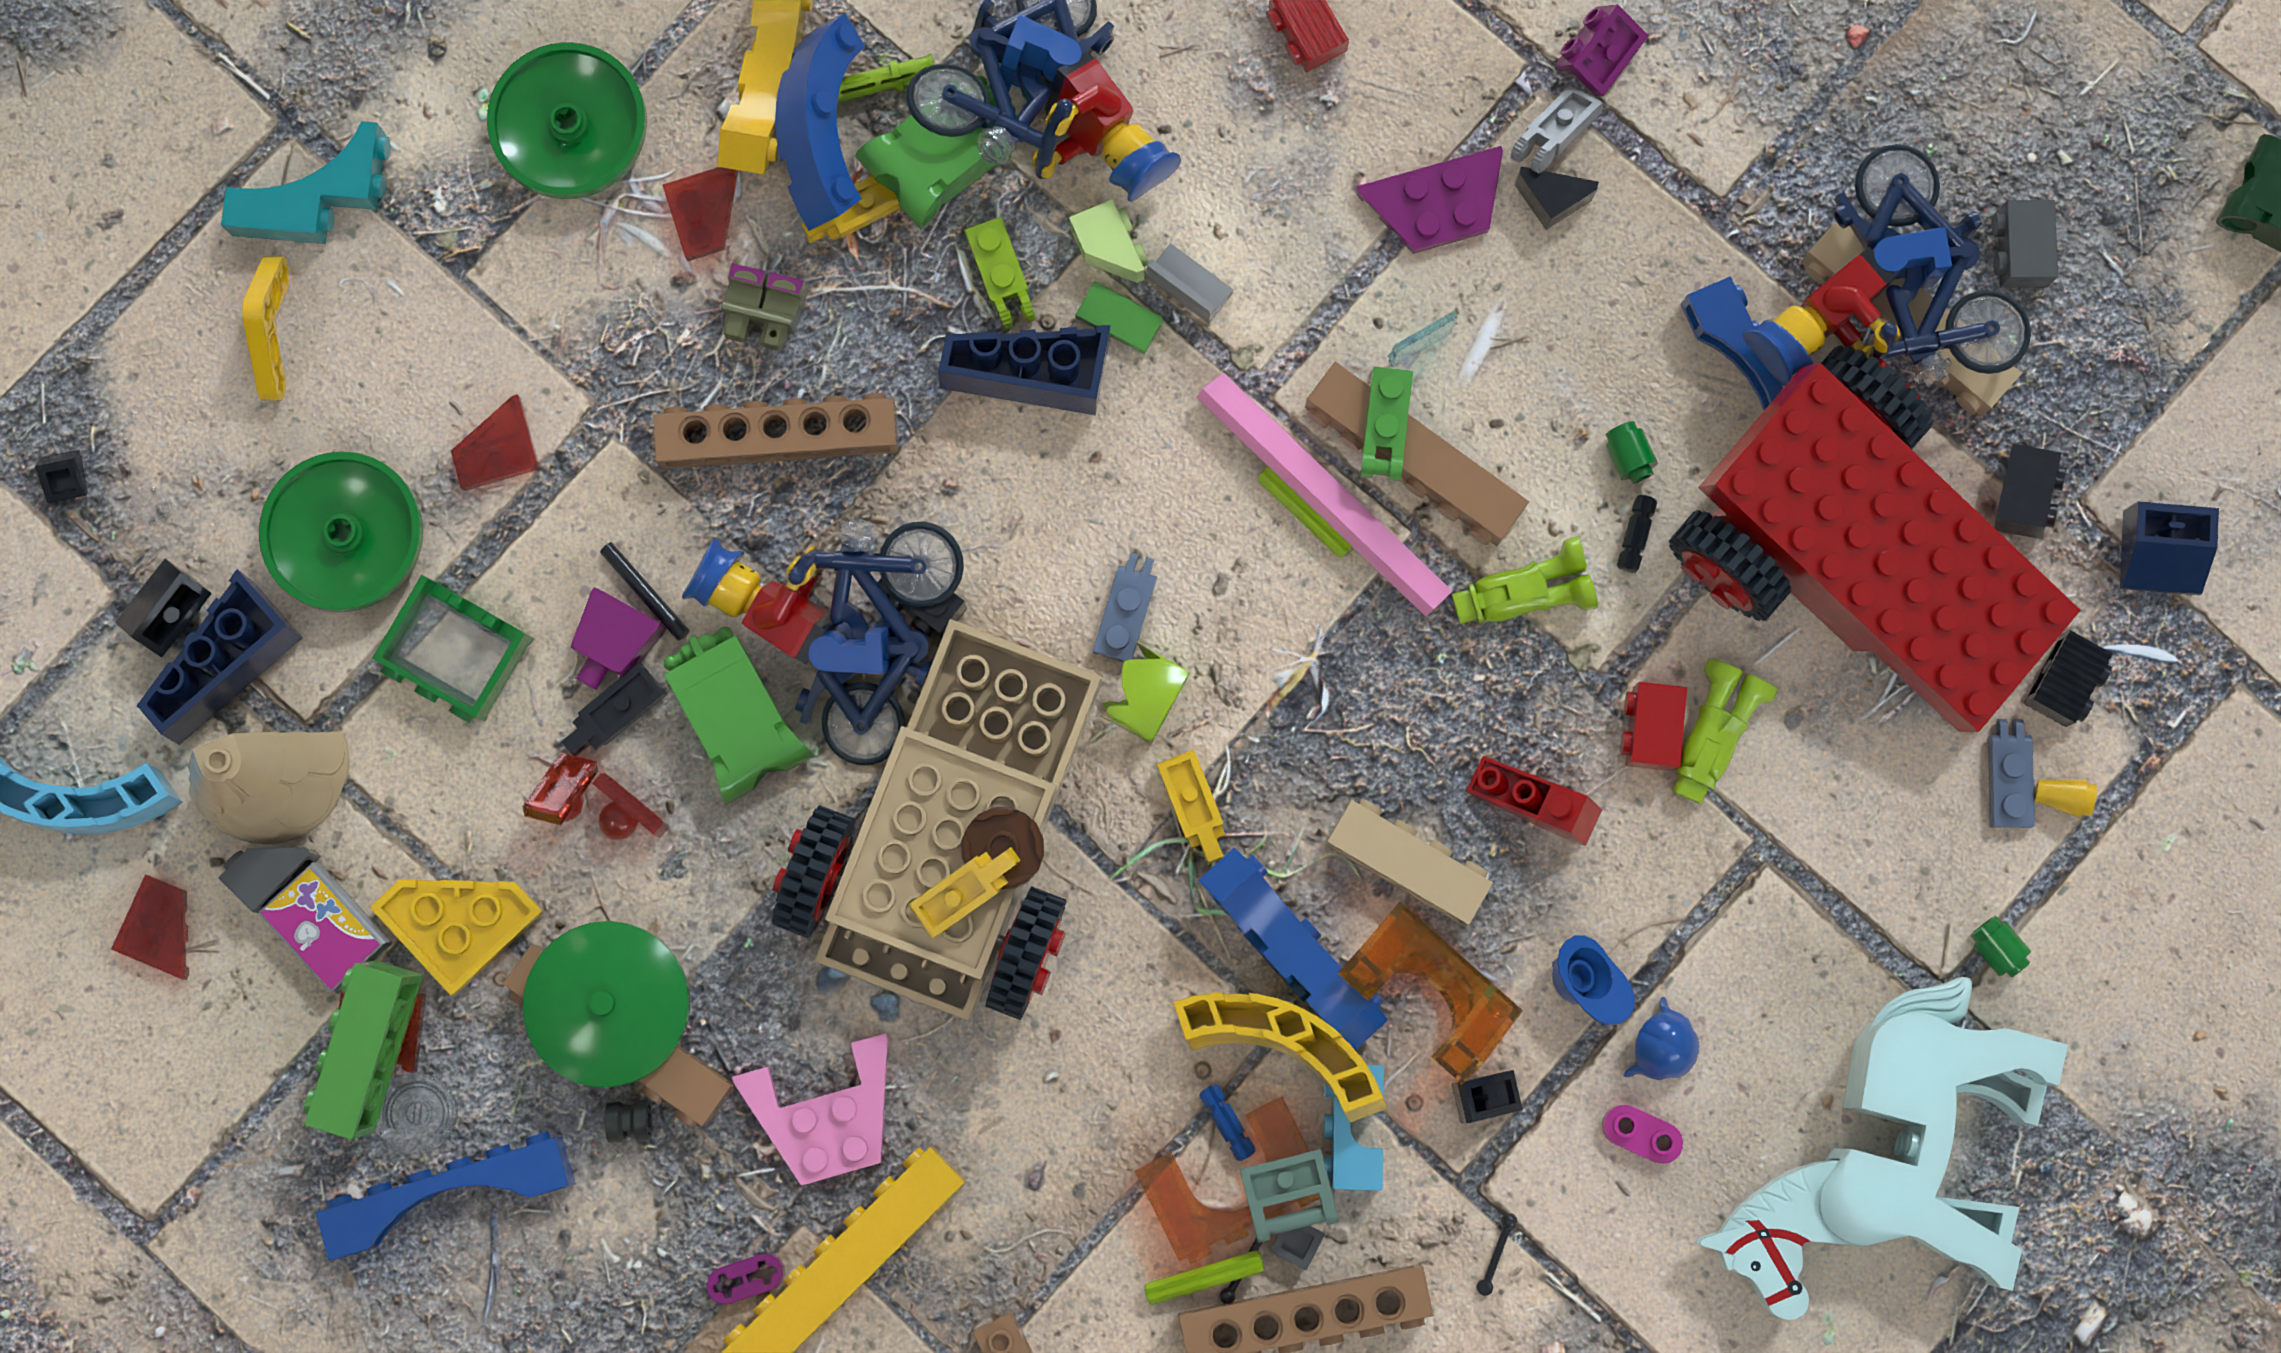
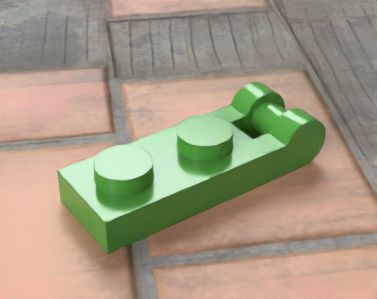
(1386, 422)

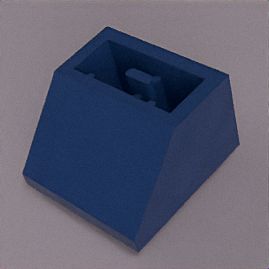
(2168, 547)

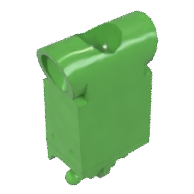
(925, 166)
(732, 712)

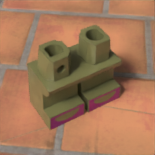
(762, 301)

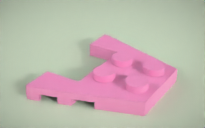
(829, 1131)

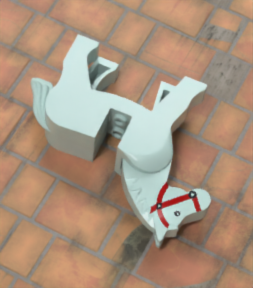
(1908, 1073)

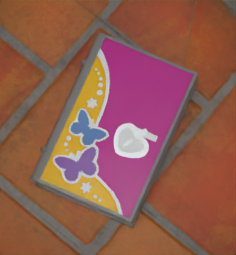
(324, 926)

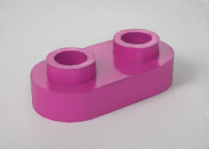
(1643, 1134)

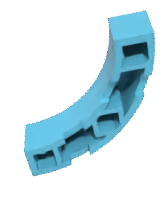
(87, 810)

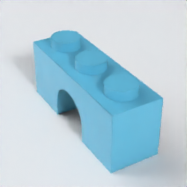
(1351, 1164)

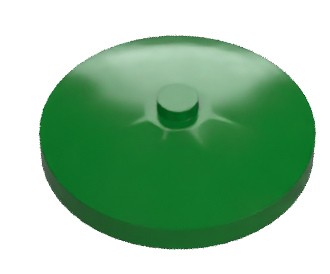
(566, 120)
(340, 531)
(606, 1004)

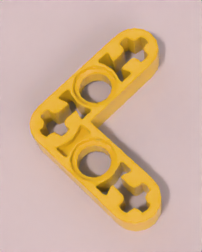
(258, 315)

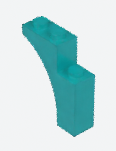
(302, 208)

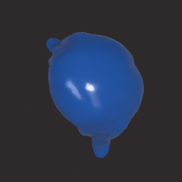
(1665, 1046)

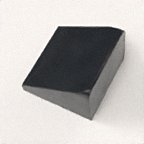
(62, 476)

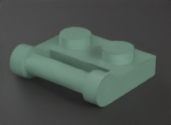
(1285, 1181)

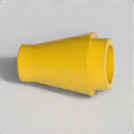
(2067, 795)

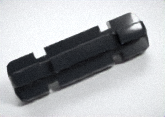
(1637, 533)

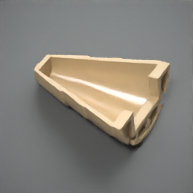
(269, 783)

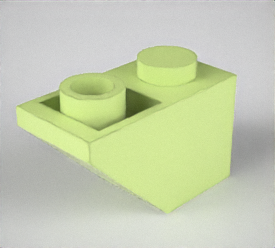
(1105, 241)

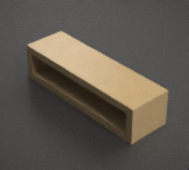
(1409, 863)

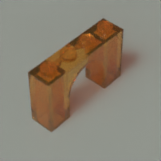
(1477, 1007)
(1194, 1226)

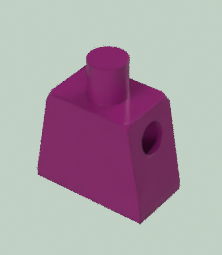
(612, 637)

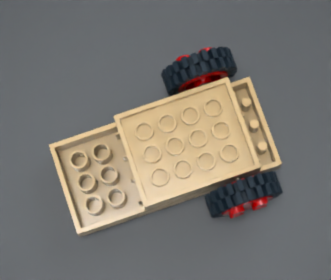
(984, 735)

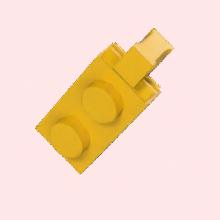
(875, 204)
(1193, 803)
(962, 891)

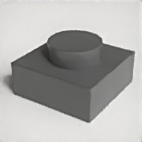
(1298, 1245)

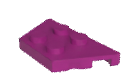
(1438, 201)

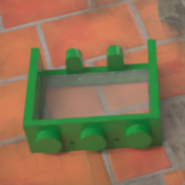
(451, 650)

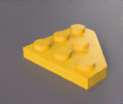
(456, 924)

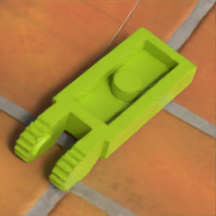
(999, 269)

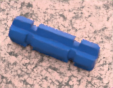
(1227, 1122)

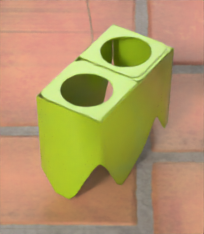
(1150, 692)

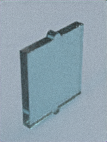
(1422, 339)

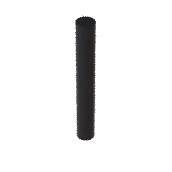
(644, 591)

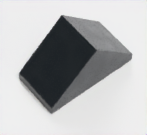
(1554, 194)
(1487, 1097)

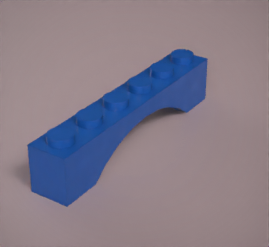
(1719, 320)
(364, 1223)

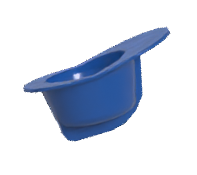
(1591, 979)

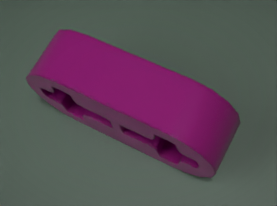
(749, 1288)

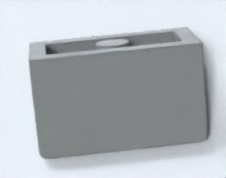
(1189, 283)

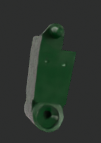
(2257, 203)

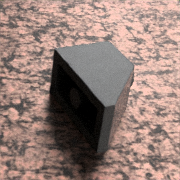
(264, 872)

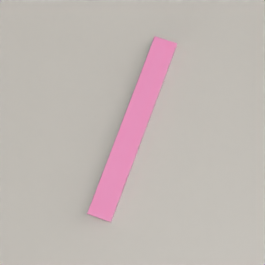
(1324, 494)

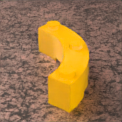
(749, 129)
(1289, 1029)

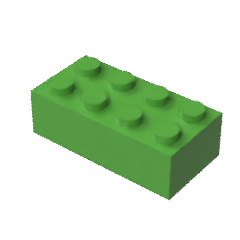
(362, 1049)

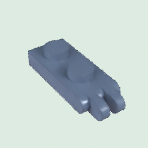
(1125, 611)
(2011, 777)

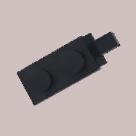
(614, 710)

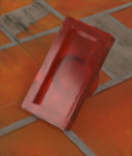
(560, 791)
(621, 817)

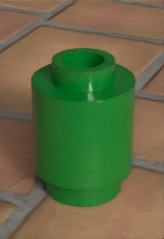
(1631, 452)
(2001, 947)

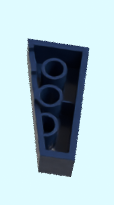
(1029, 367)
(218, 660)

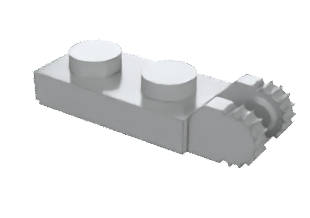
(1557, 127)

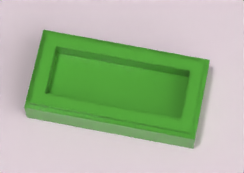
(1128, 320)

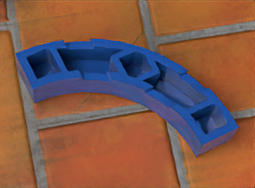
(808, 122)
(1291, 947)

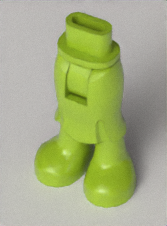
(1525, 589)
(1716, 731)

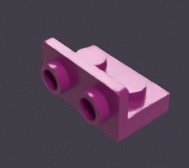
(1602, 48)

